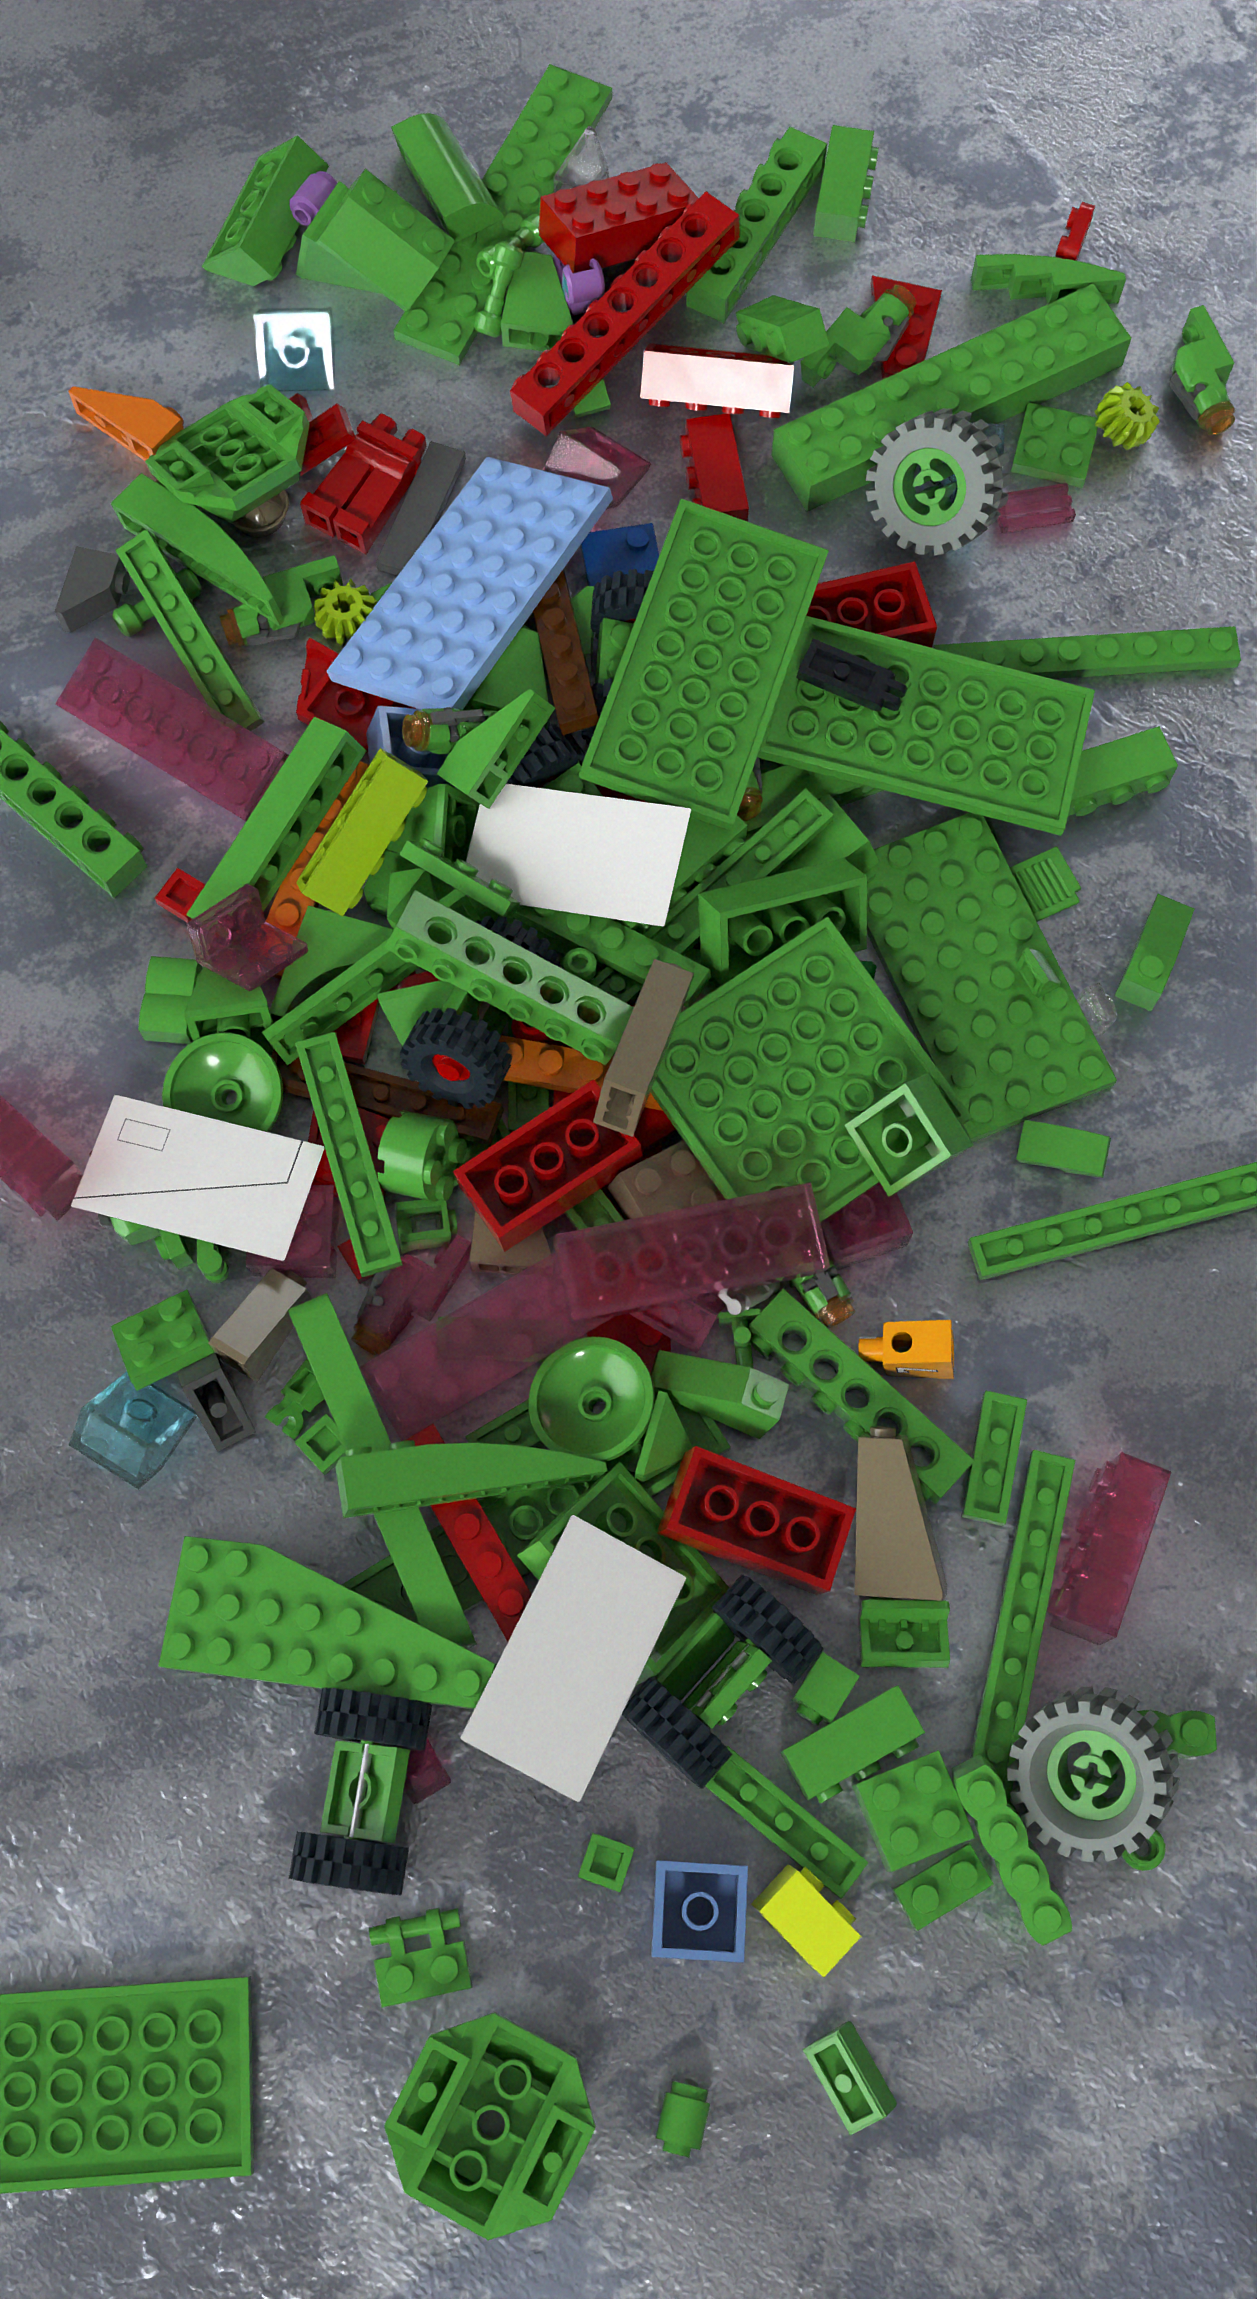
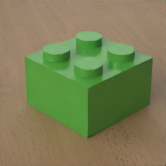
(913, 1811)

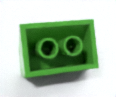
(385, 240)

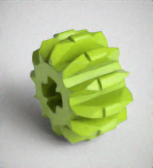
(1127, 416)
(342, 610)

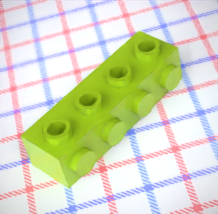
(362, 833)

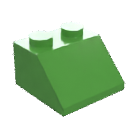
(908, 1134)

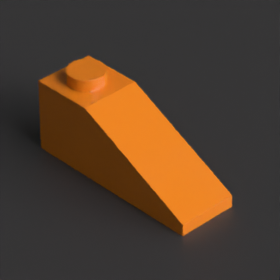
(130, 420)

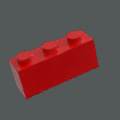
(714, 465)

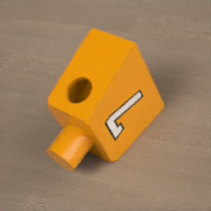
(929, 1352)

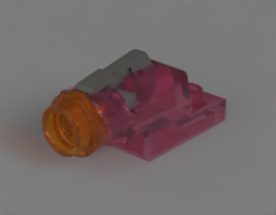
(407, 1290)

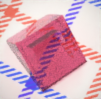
(424, 1774)

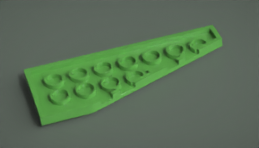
(277, 1621)

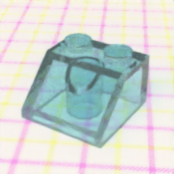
(296, 348)
(131, 1429)

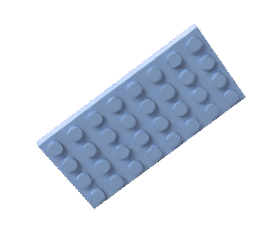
(470, 586)

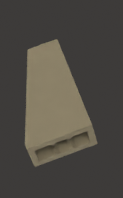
(642, 1047)
(892, 1523)

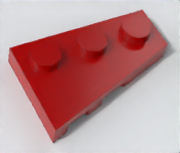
(915, 341)

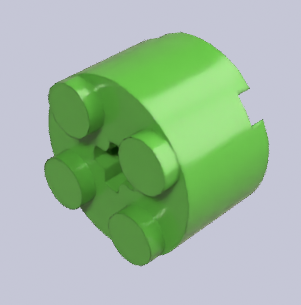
(420, 1156)

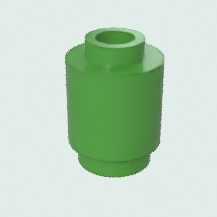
(683, 2119)

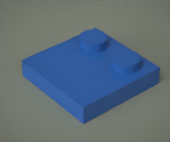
(619, 551)

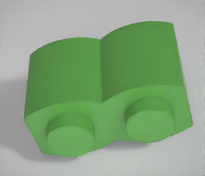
(166, 998)
(1191, 1732)

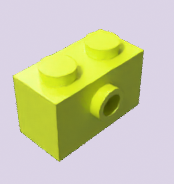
(806, 1919)

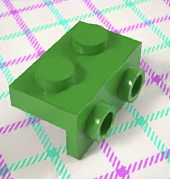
(904, 1633)

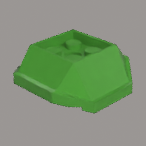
(235, 454)
(478, 2178)

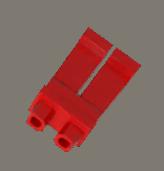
(365, 483)

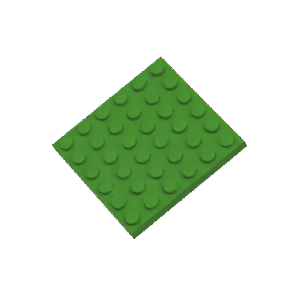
(781, 1064)

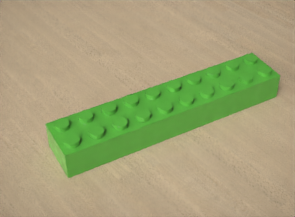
(986, 376)

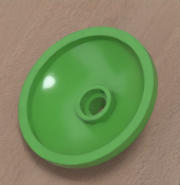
(222, 1064)
(579, 1378)

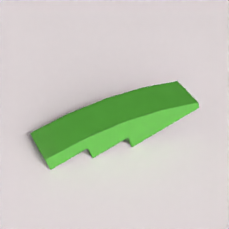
(1043, 277)

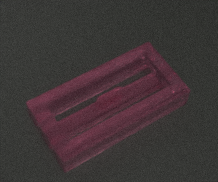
(1032, 502)

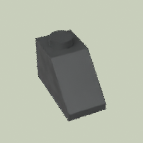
(91, 588)
(215, 1401)

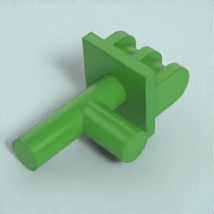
(741, 1333)

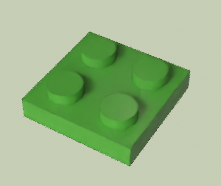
(1055, 445)
(162, 1339)

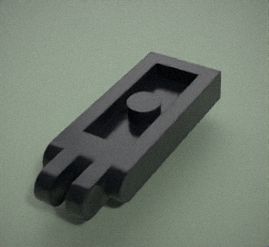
(851, 677)

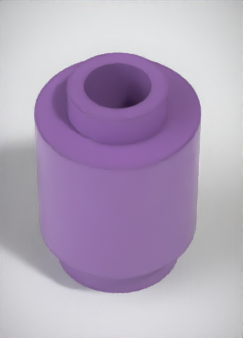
(311, 196)

